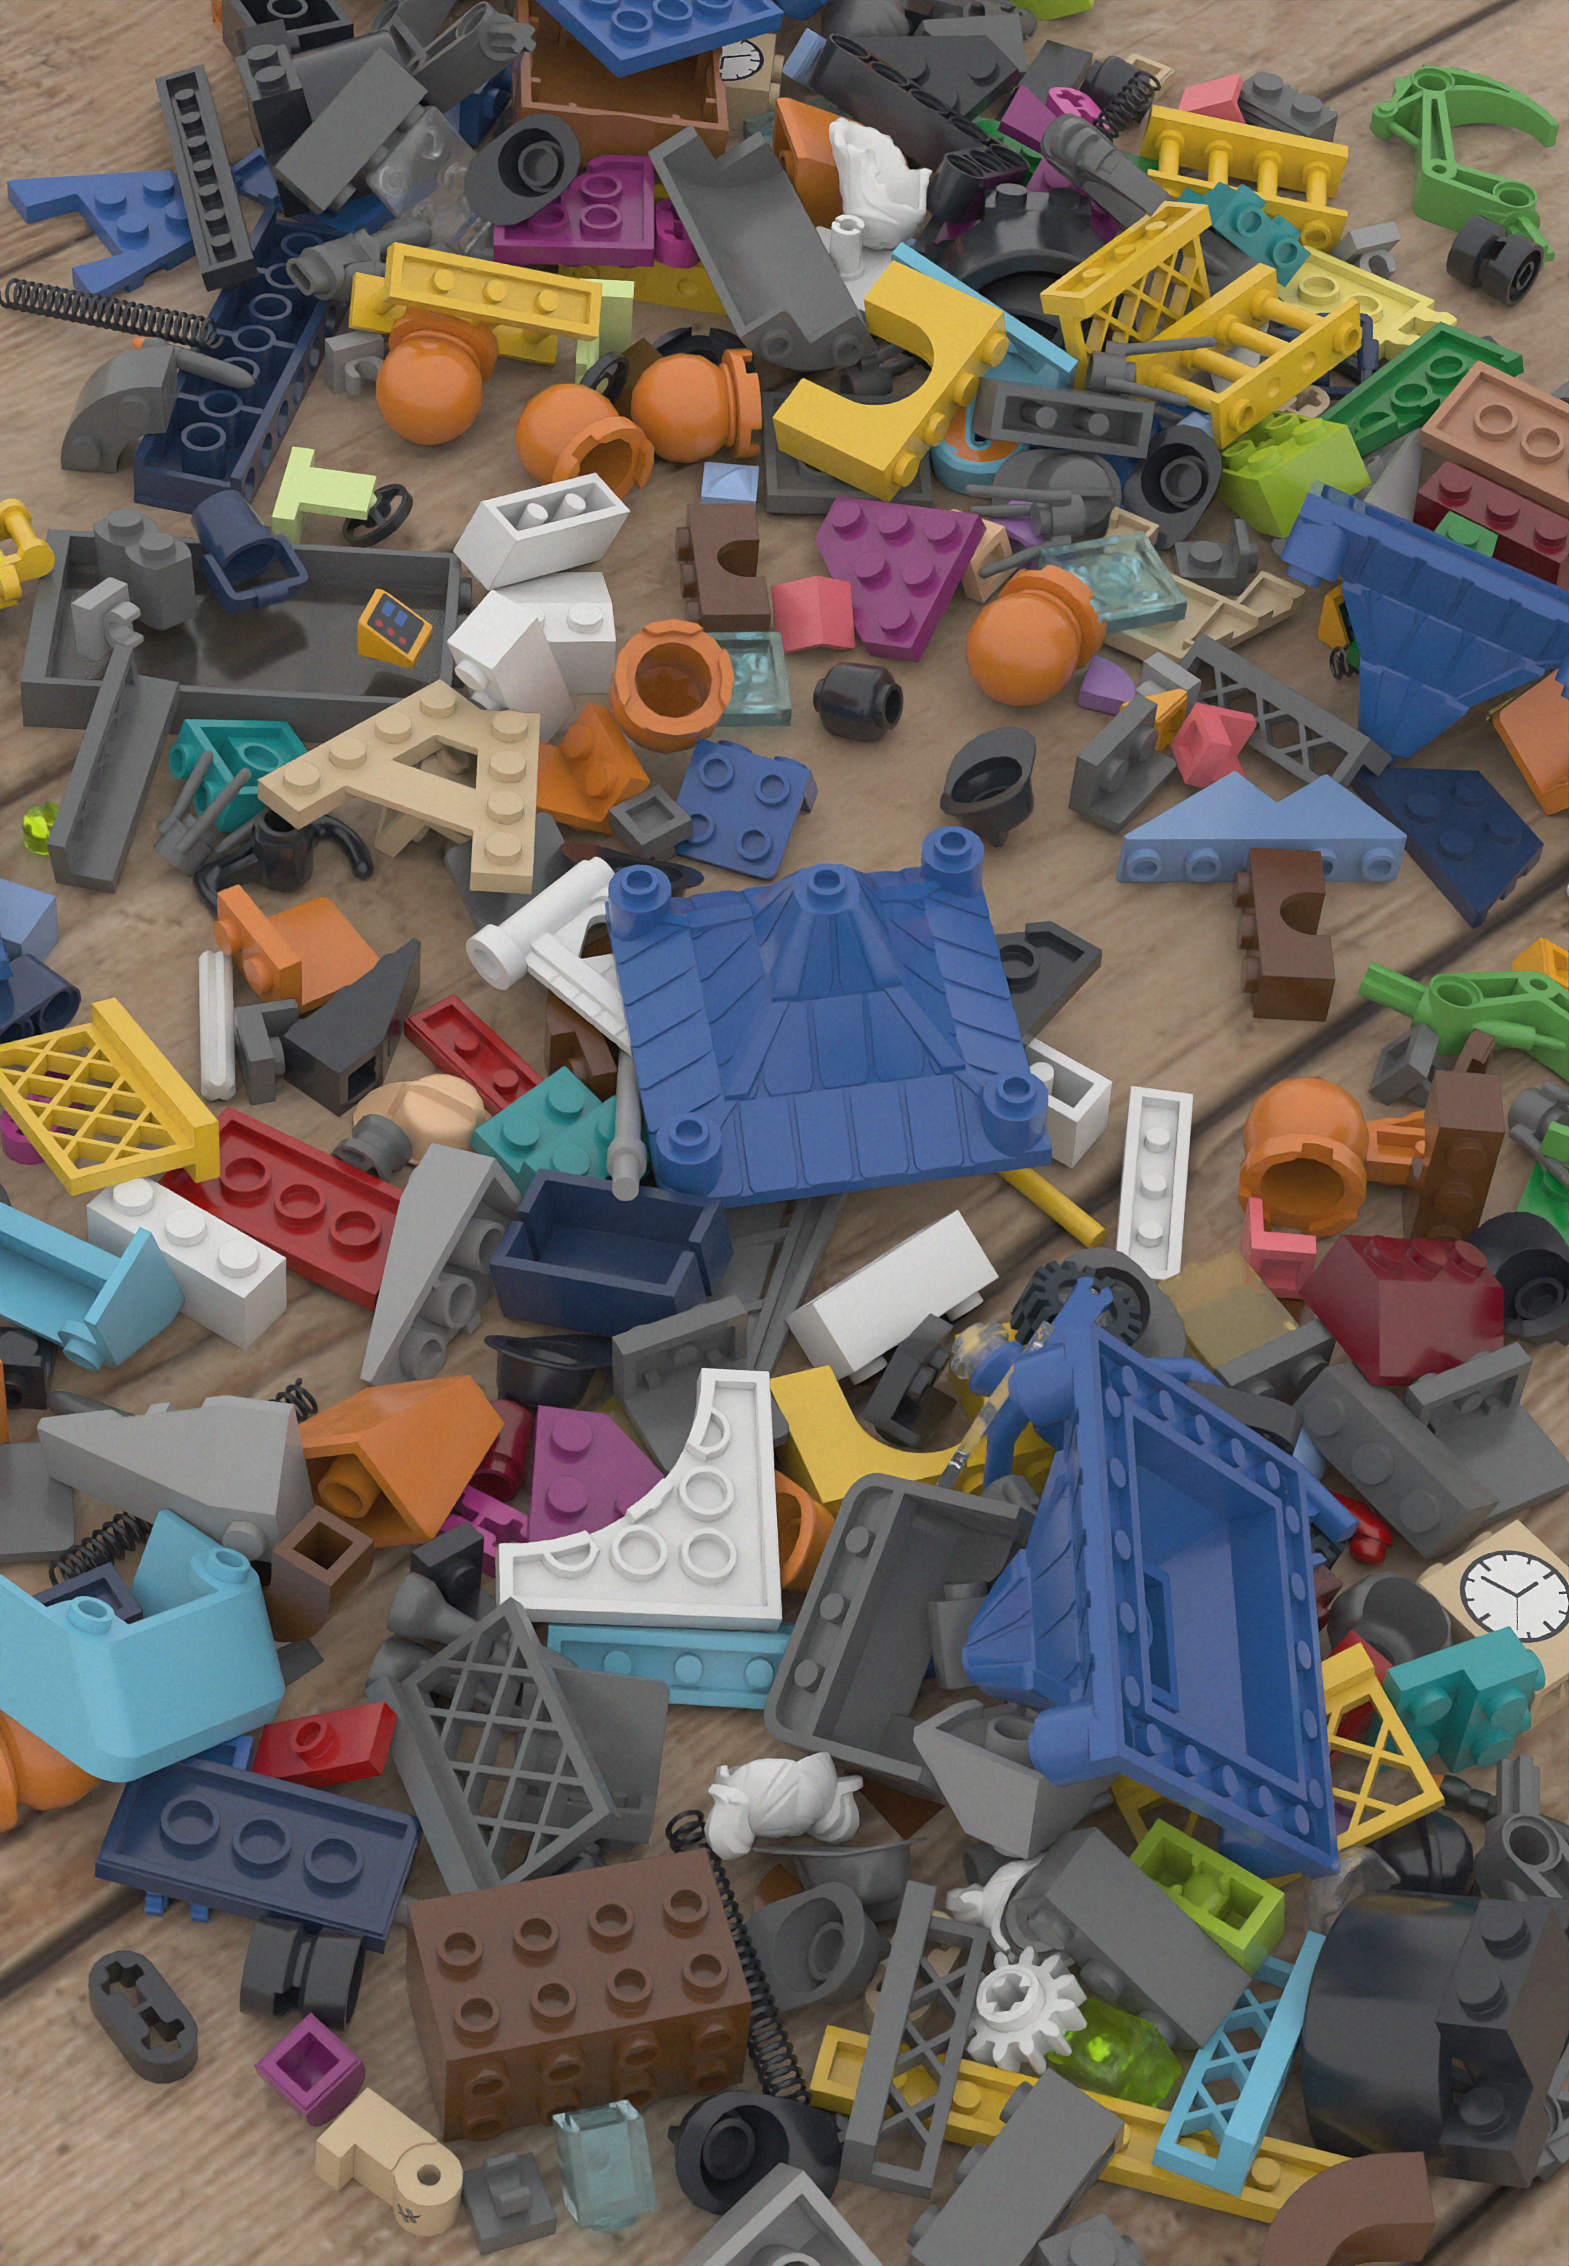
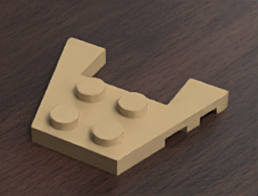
(1222, 619)

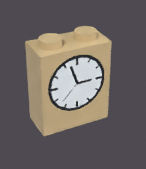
(751, 78)
(1515, 1584)

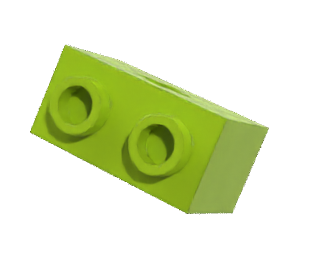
(1217, 1894)

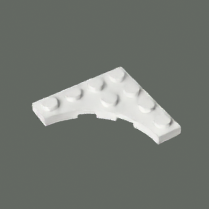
(690, 1549)

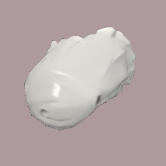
(878, 184)

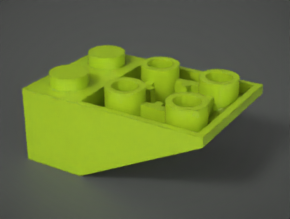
(1276, 463)

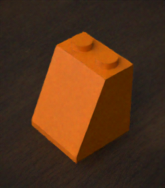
(807, 157)
(399, 1455)

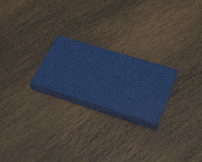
(262, 1848)

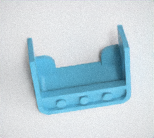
(81, 1294)
(151, 1689)

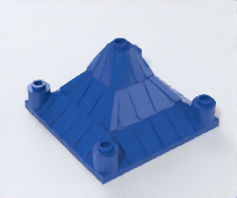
(1428, 617)
(825, 1030)
(1166, 1607)

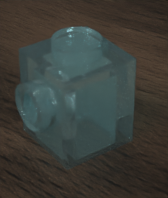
(604, 2165)

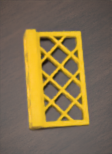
(1123, 268)
(142, 1085)
(1347, 1683)

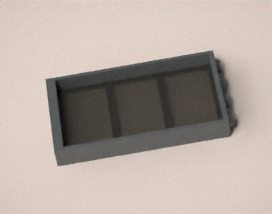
(253, 664)

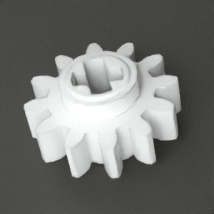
(1024, 2012)

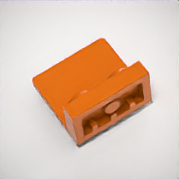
(588, 772)

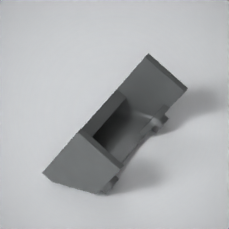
(867, 1624)

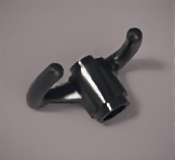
(279, 857)

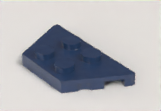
(1455, 832)

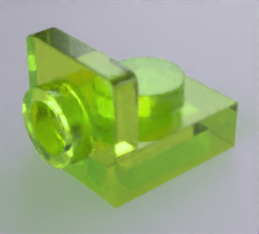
(1119, 2056)

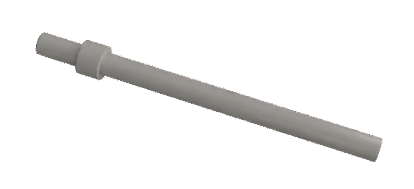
(626, 1152)

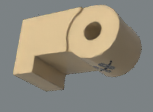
(394, 2162)

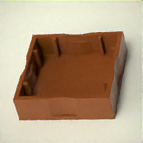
(613, 112)

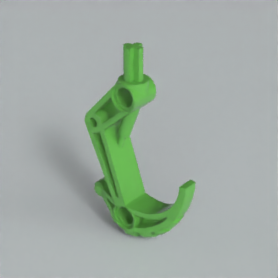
(1448, 193)
(1513, 1006)

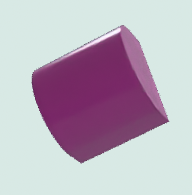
(313, 2071)

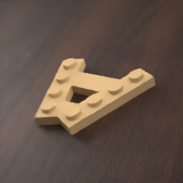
(376, 766)

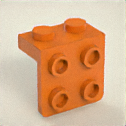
(1538, 739)
(294, 953)

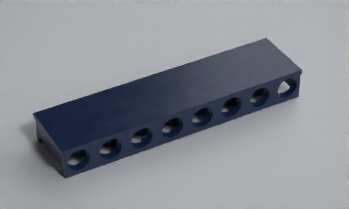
(231, 435)

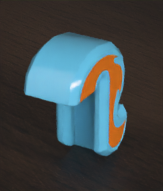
(963, 460)

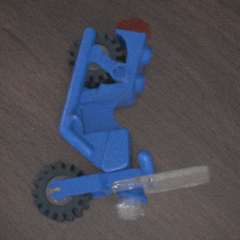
(1063, 1298)

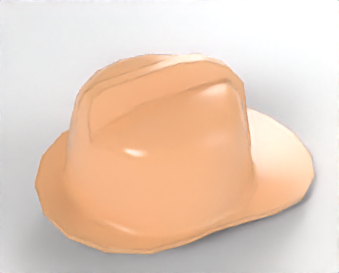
(428, 1111)

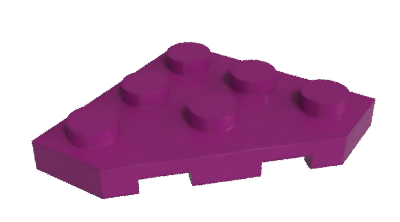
(596, 221)
(899, 568)
(582, 1474)

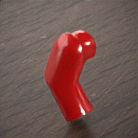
(1370, 1536)

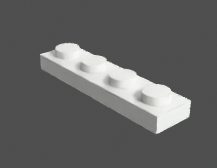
(1154, 1180)

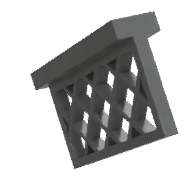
(437, 1780)

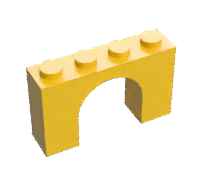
(883, 444)
(832, 1451)

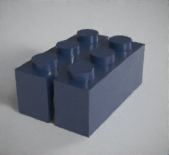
(608, 1262)

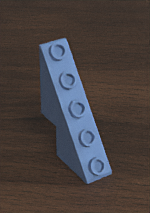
(1213, 830)

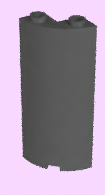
(762, 253)

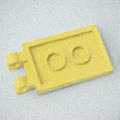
(1396, 312)

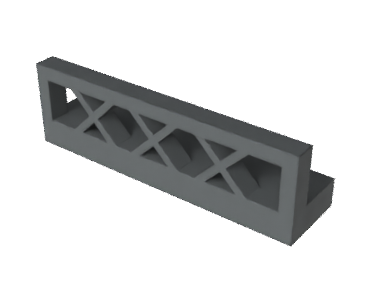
(1288, 707)
(111, 775)
(888, 2031)

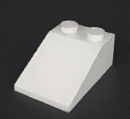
(576, 623)

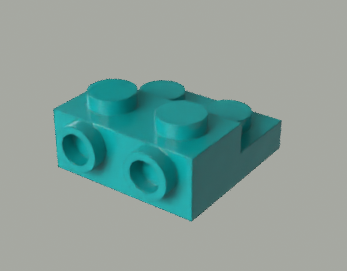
(1241, 221)
(235, 746)
(553, 1129)
(1464, 1700)

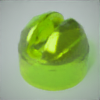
(35, 826)

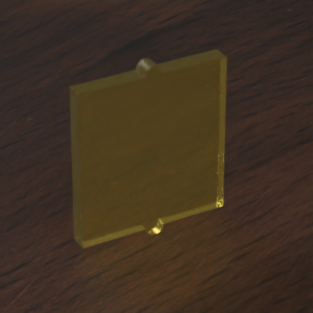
(1225, 1308)

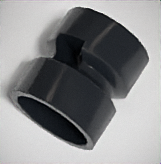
(1491, 258)
(302, 1973)

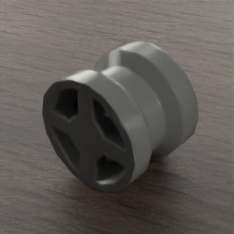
(376, 1147)

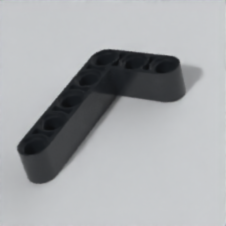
(920, 125)

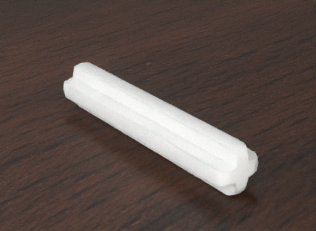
(216, 1026)

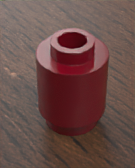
(509, 1457)

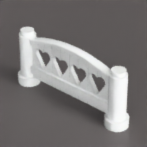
(548, 943)

